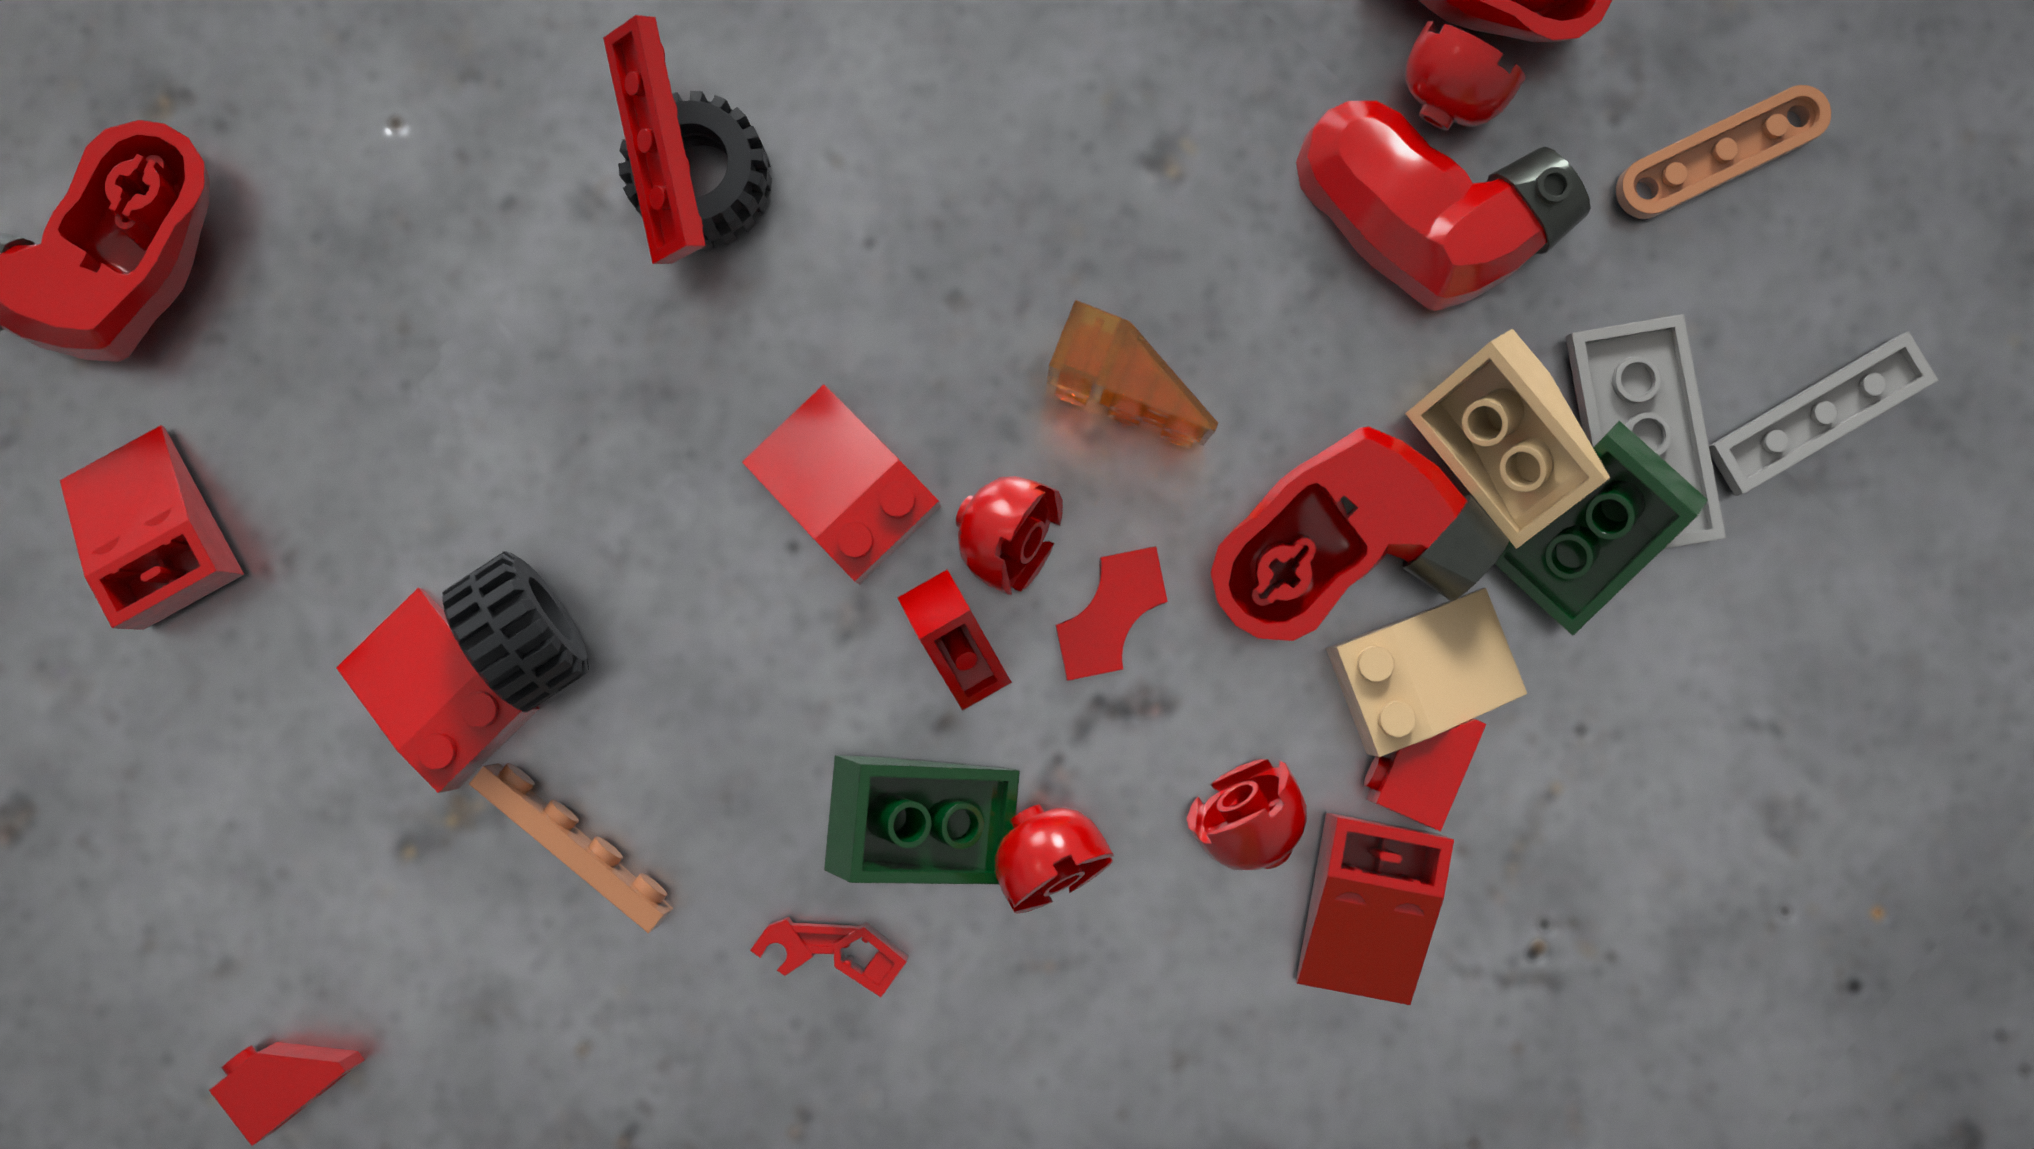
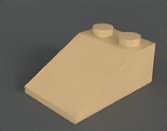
(1510, 438)
(1426, 673)

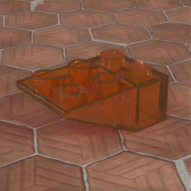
(1116, 367)

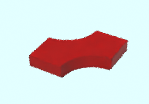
(1126, 590)

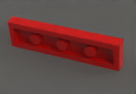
(654, 140)

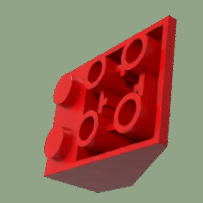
(145, 533)
(1373, 908)

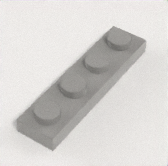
(1822, 414)

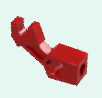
(807, 939)

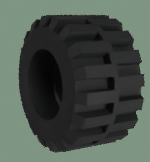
(747, 169)
(515, 632)

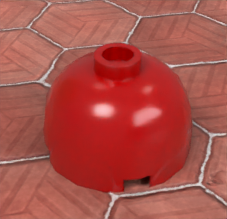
(1458, 78)
(1006, 529)
(1251, 818)
(1048, 855)

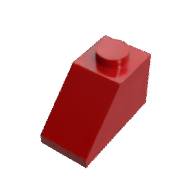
(954, 640)
(1424, 776)
(278, 1083)

